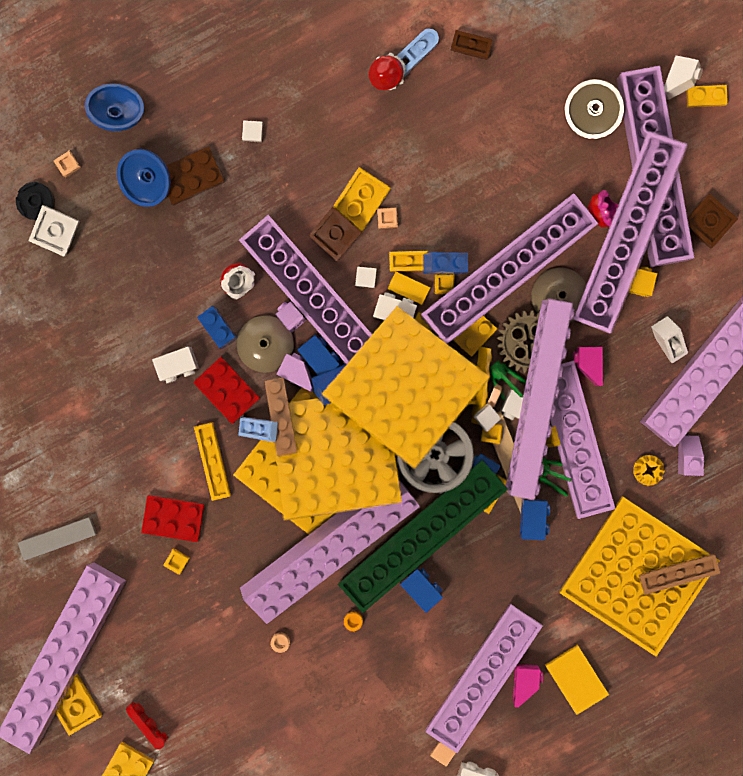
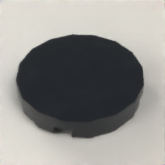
(32, 198)

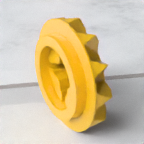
(640, 468)

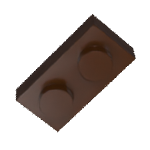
(471, 44)

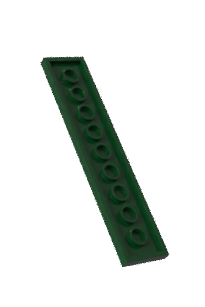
(422, 536)

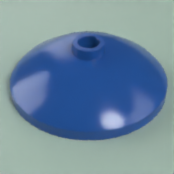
(114, 107)
(136, 182)

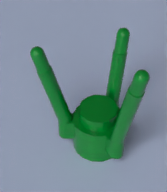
(498, 371)
(546, 470)

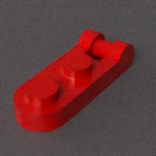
(146, 725)

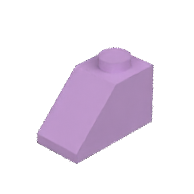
(290, 316)
(296, 371)
(690, 456)

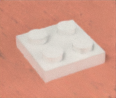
(54, 230)

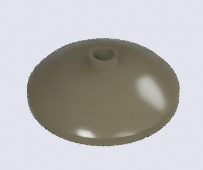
(589, 121)
(556, 281)
(278, 340)

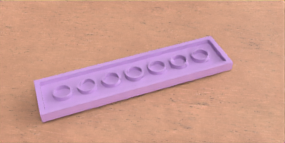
(579, 447)
(483, 678)

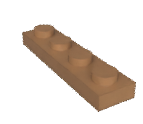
(280, 413)
(679, 574)

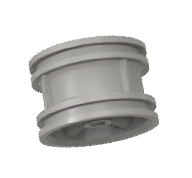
(448, 476)

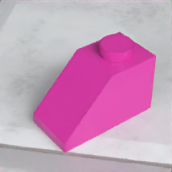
(590, 363)
(526, 682)

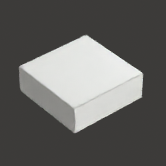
(252, 131)
(366, 277)
(487, 417)

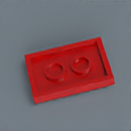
(226, 390)
(172, 518)

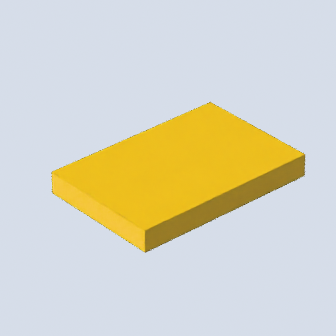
(362, 198)
(576, 679)
(77, 707)

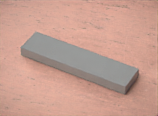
(57, 538)

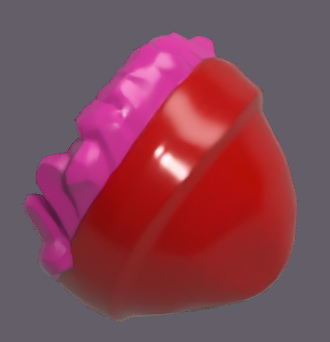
(602, 209)

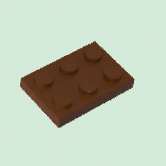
(193, 175)

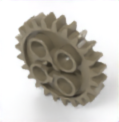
(510, 344)

